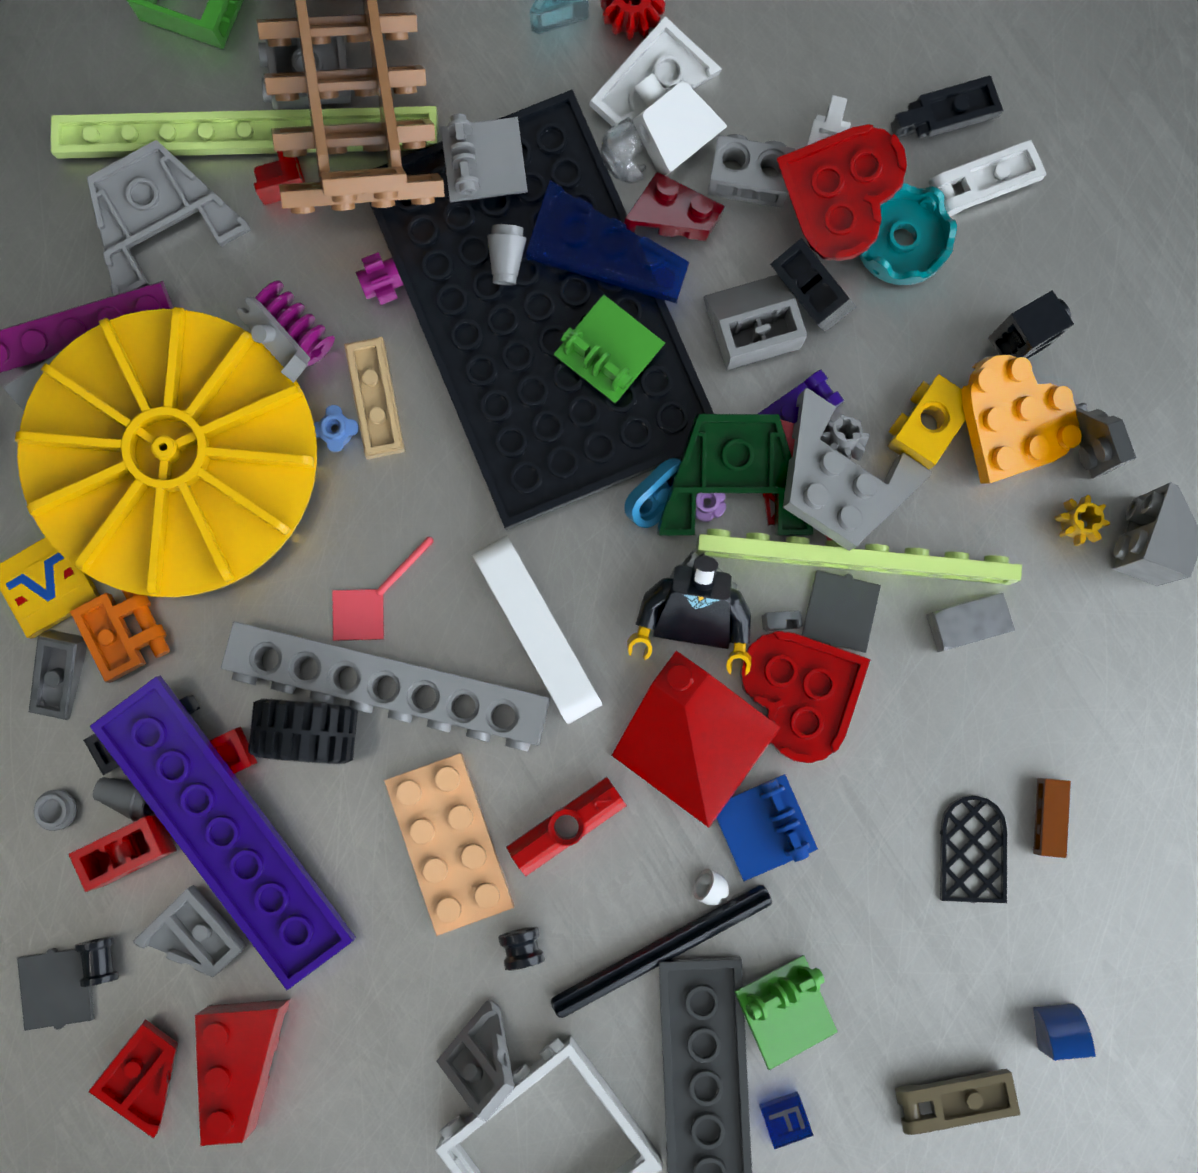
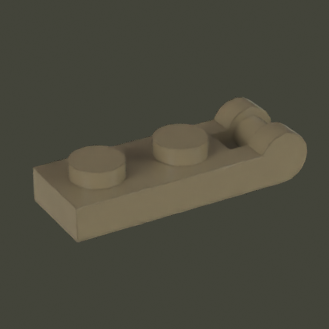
(958, 1101)

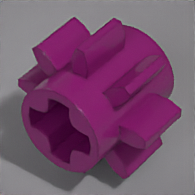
(379, 278)

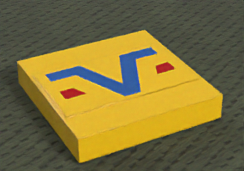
(43, 587)

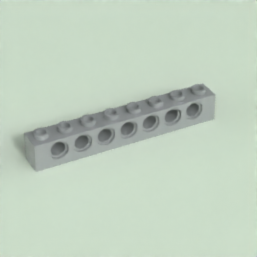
(249, 644)

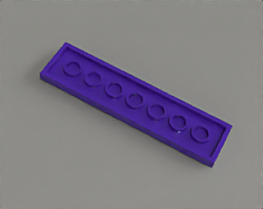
(223, 832)

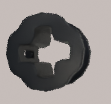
(97, 961)

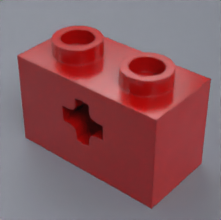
(122, 852)

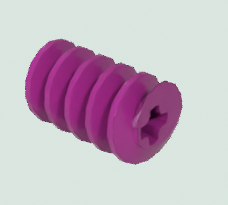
(290, 320)

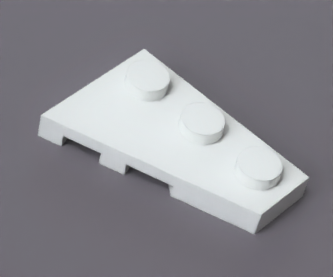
(666, 55)

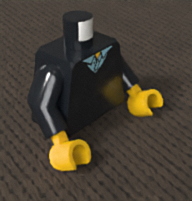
(697, 609)

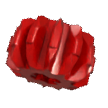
(631, 18)

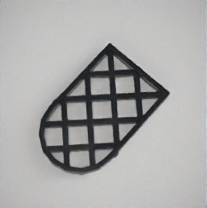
(1002, 842)

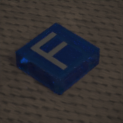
(786, 1120)

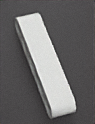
(537, 630)

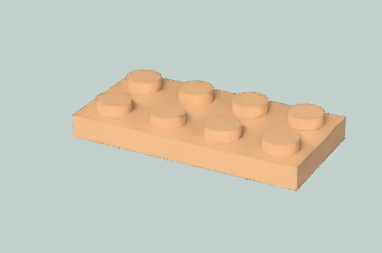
(449, 844)

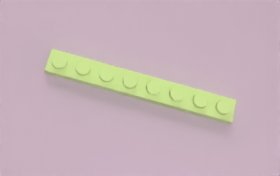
(873, 559)

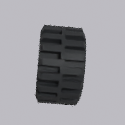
(302, 731)

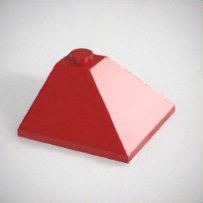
(694, 739)

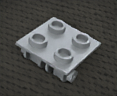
(483, 158)

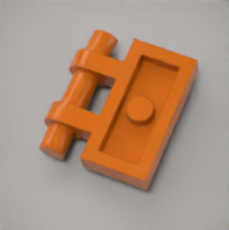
(109, 637)

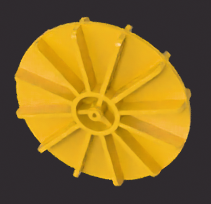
(166, 453)

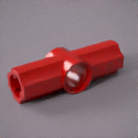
(545, 842)

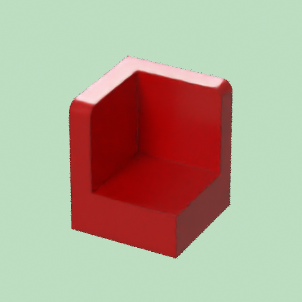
(270, 175)

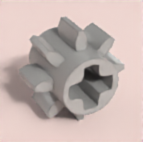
(846, 437)

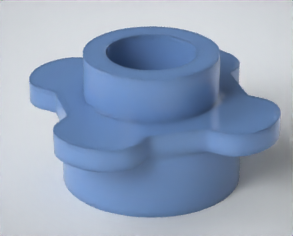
(346, 428)

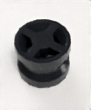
(521, 948)

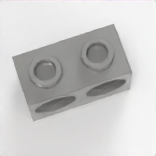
(749, 181)

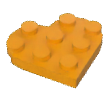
(1015, 420)

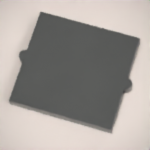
(841, 611)
(53, 990)

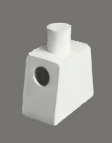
(674, 123)

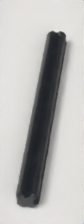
(661, 951)

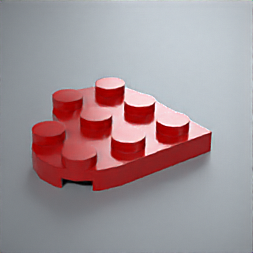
(840, 188)
(806, 692)

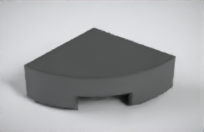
(782, 620)

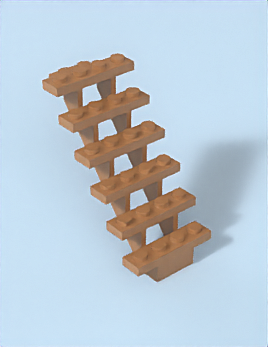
(349, 187)

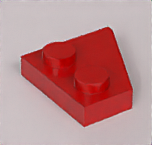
(139, 1078)

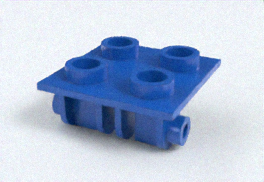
(765, 828)

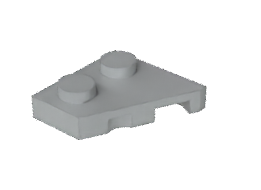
(193, 934)

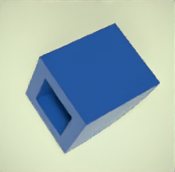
(1063, 1032)

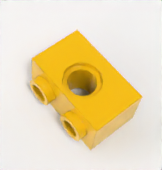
(924, 445)

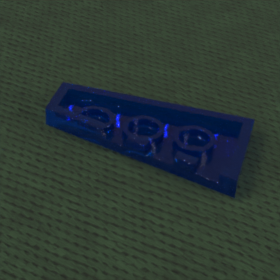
(591, 244)

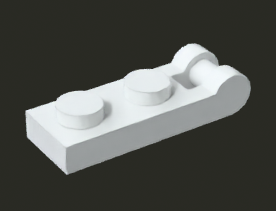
(990, 176)

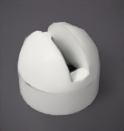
(710, 888)

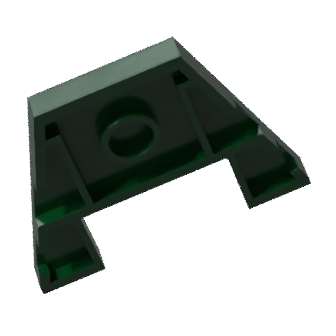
(731, 457)

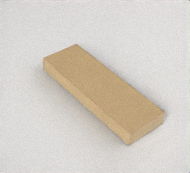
(374, 398)

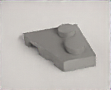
(480, 1062)

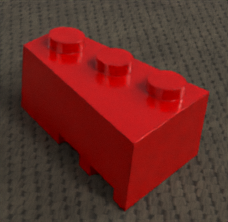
(233, 1066)

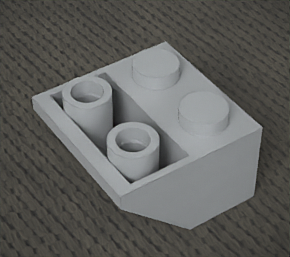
(755, 321)
(1159, 539)

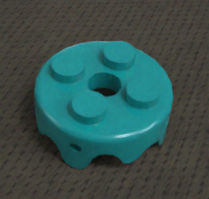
(933, 233)

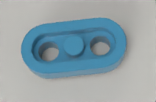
(648, 499)

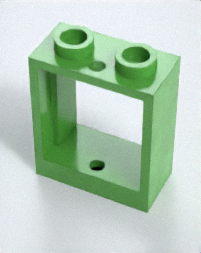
(211, 29)

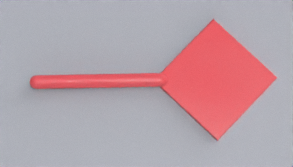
(361, 612)

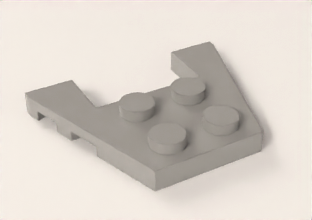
(146, 196)
(833, 490)

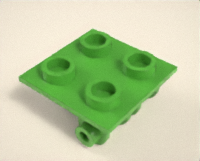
(608, 348)
(786, 1011)

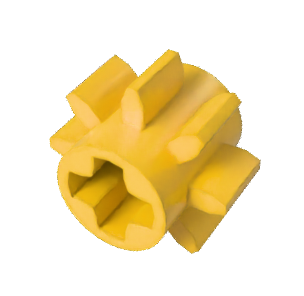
(1089, 513)

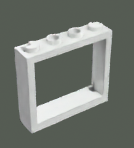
(555, 1052)

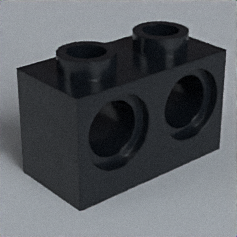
(813, 285)
(1032, 327)

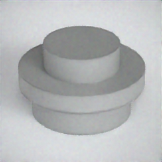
(55, 810)

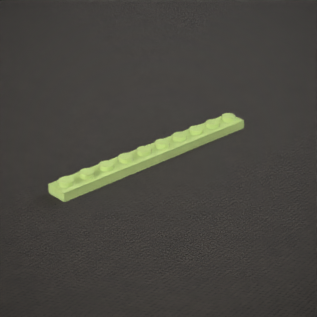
(202, 131)

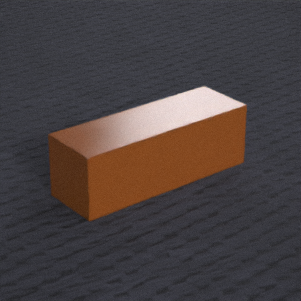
(1052, 817)

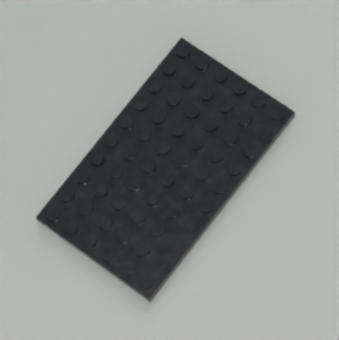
(527, 415)

